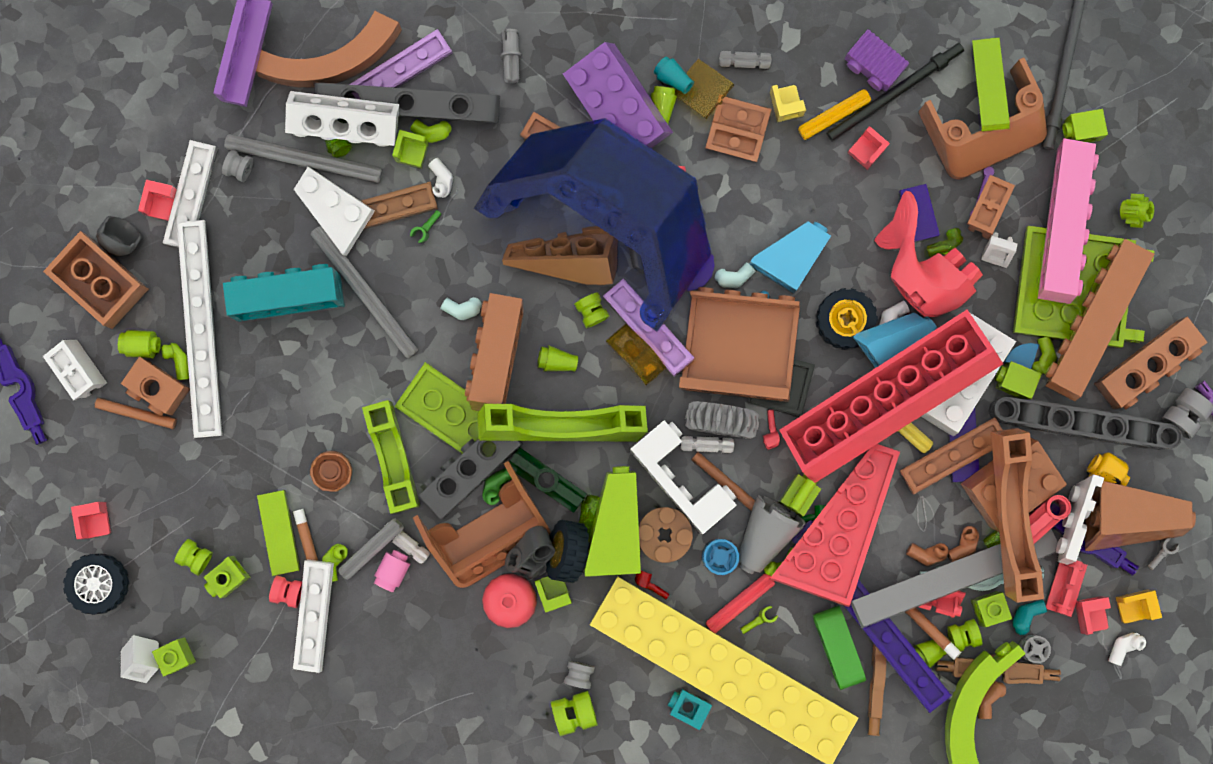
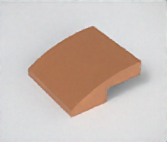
(738, 128)

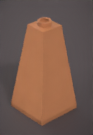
(1135, 516)

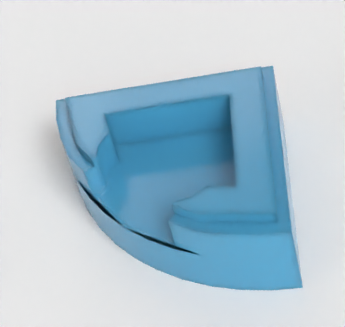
(1023, 354)

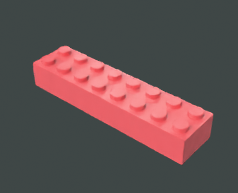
(890, 396)

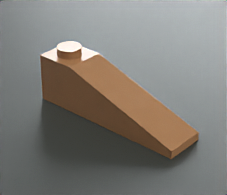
(580, 258)

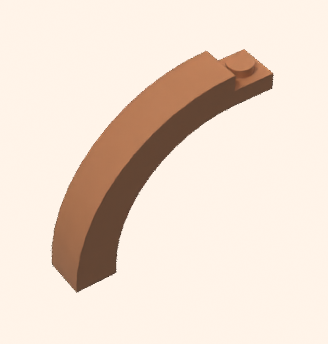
(336, 66)

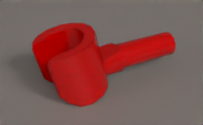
(643, 580)

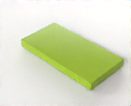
(442, 409)

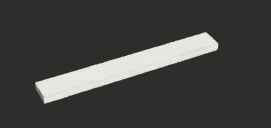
(199, 329)

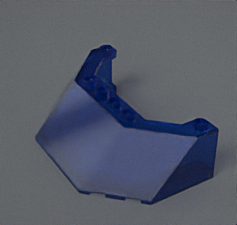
(621, 190)

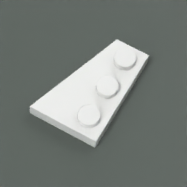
(335, 209)
(1081, 507)

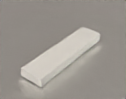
(191, 188)
(313, 616)

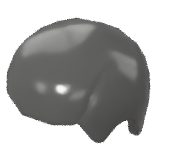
(118, 236)

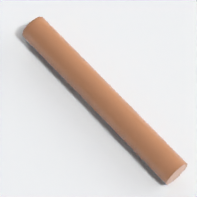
(135, 413)
(723, 480)

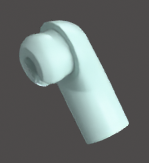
(464, 310)

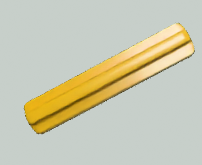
(834, 114)

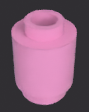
(391, 570)

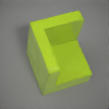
(410, 149)
(552, 593)

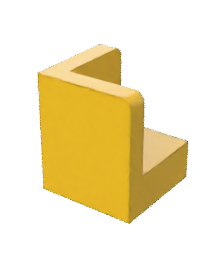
(1139, 606)

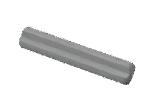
(370, 549)

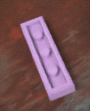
(407, 63)
(664, 343)

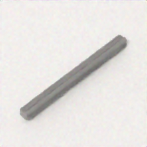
(303, 158)
(364, 292)

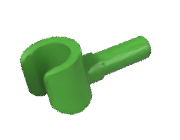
(426, 227)

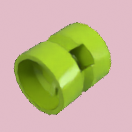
(583, 710)

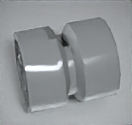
(1188, 413)

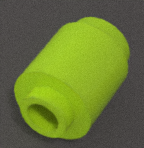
(139, 343)

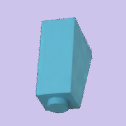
(792, 256)
(893, 337)

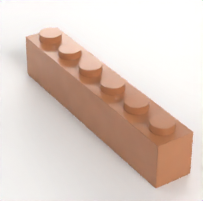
(1099, 320)

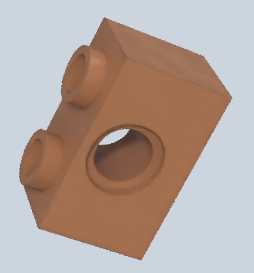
(143, 375)

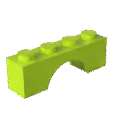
(392, 456)

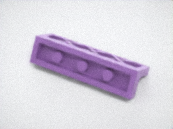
(242, 51)

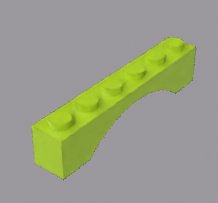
(518, 423)

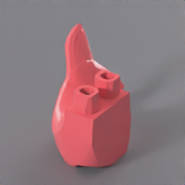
(929, 285)

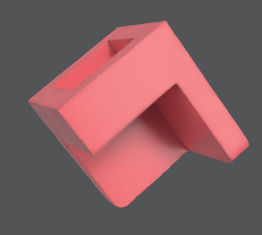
(868, 148)
(157, 200)
(91, 520)
(1092, 614)

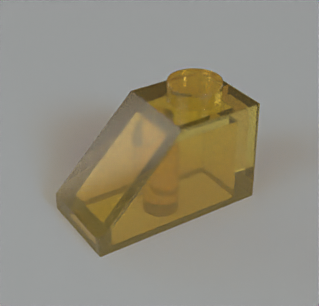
(636, 354)

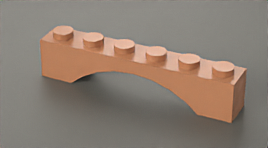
(1019, 560)

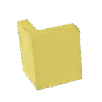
(786, 103)

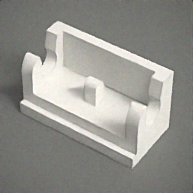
(74, 369)

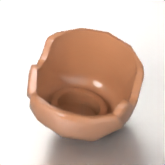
(331, 471)

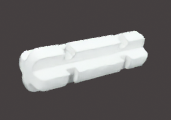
(707, 444)
(410, 546)

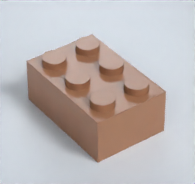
(96, 280)
(1042, 484)

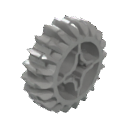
(722, 420)

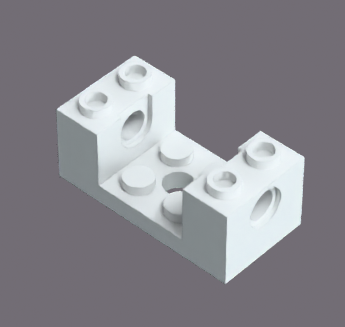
(709, 507)

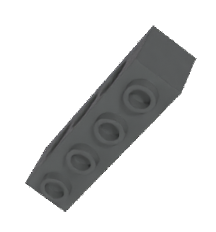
(443, 503)

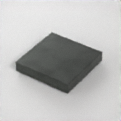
(800, 386)

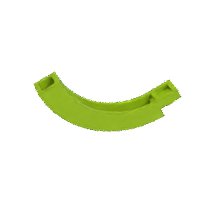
(968, 697)

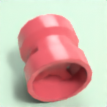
(285, 591)

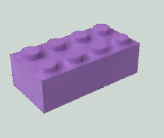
(614, 92)

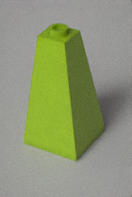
(615, 528)

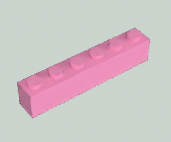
(1067, 221)

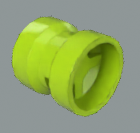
(587, 305)
(193, 557)
(965, 635)

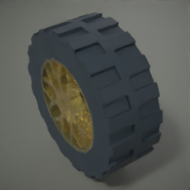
(571, 551)

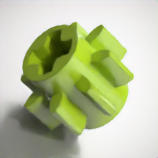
(1137, 210)

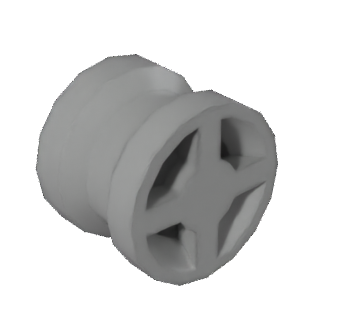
(237, 166)
(1039, 651)
(579, 674)

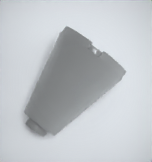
(767, 534)

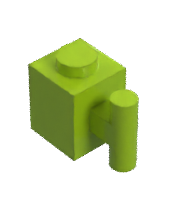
(800, 494)

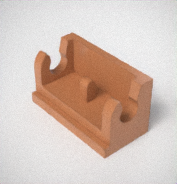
(990, 206)

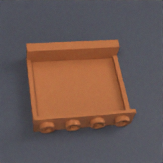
(741, 344)

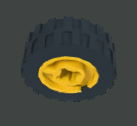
(843, 316)

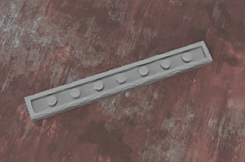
(939, 583)

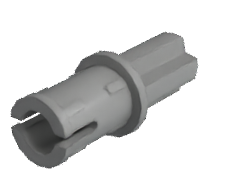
(511, 55)

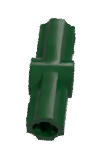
(561, 491)

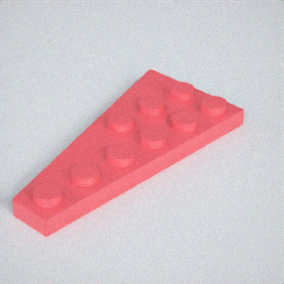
(837, 542)

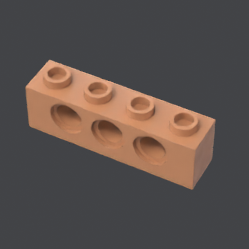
(1189, 344)

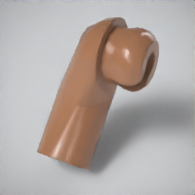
(967, 545)
(930, 555)
(995, 691)

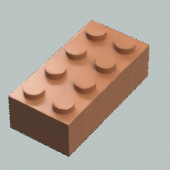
(496, 351)

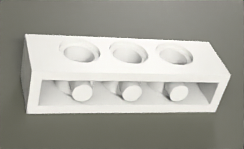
(354, 111)

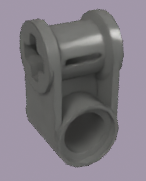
(532, 551)

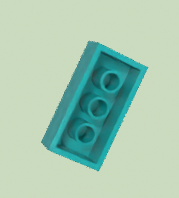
(283, 293)

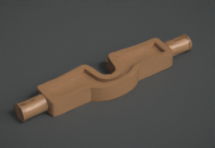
(1017, 673)
(876, 691)

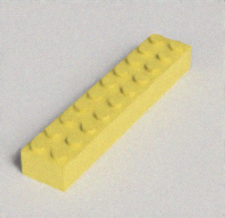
(724, 671)

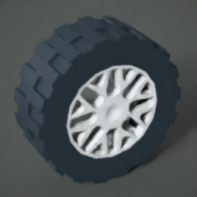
(96, 583)

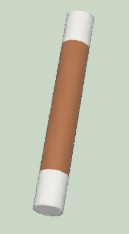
(305, 535)
(934, 633)

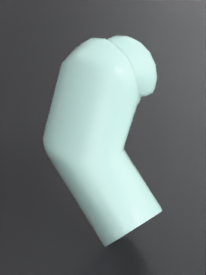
(734, 279)

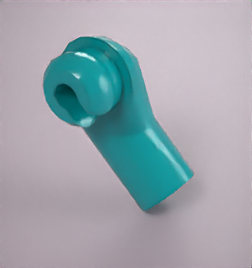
(1024, 616)

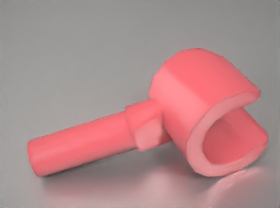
(772, 439)

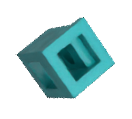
(698, 713)

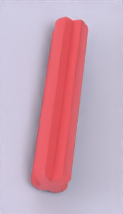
(740, 603)

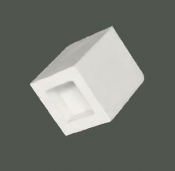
(138, 660)

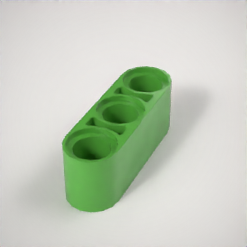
(839, 647)

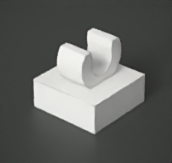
(999, 251)

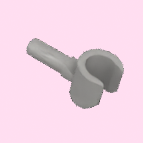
(1163, 553)

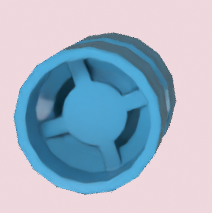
(720, 556)

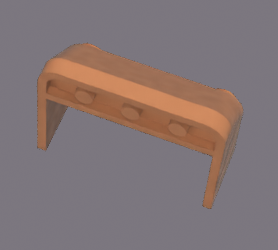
(967, 153)
(486, 541)

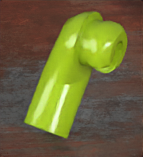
(179, 357)
(1047, 357)

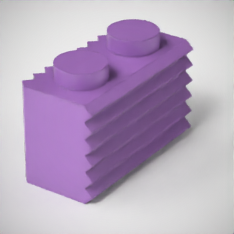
(876, 61)

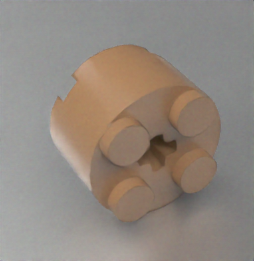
(680, 535)

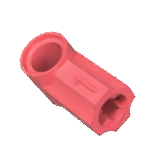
(1043, 519)

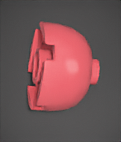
(509, 600)

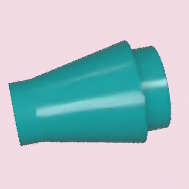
(672, 74)

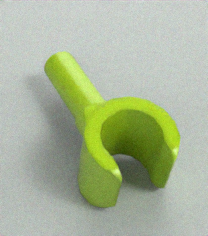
(758, 620)

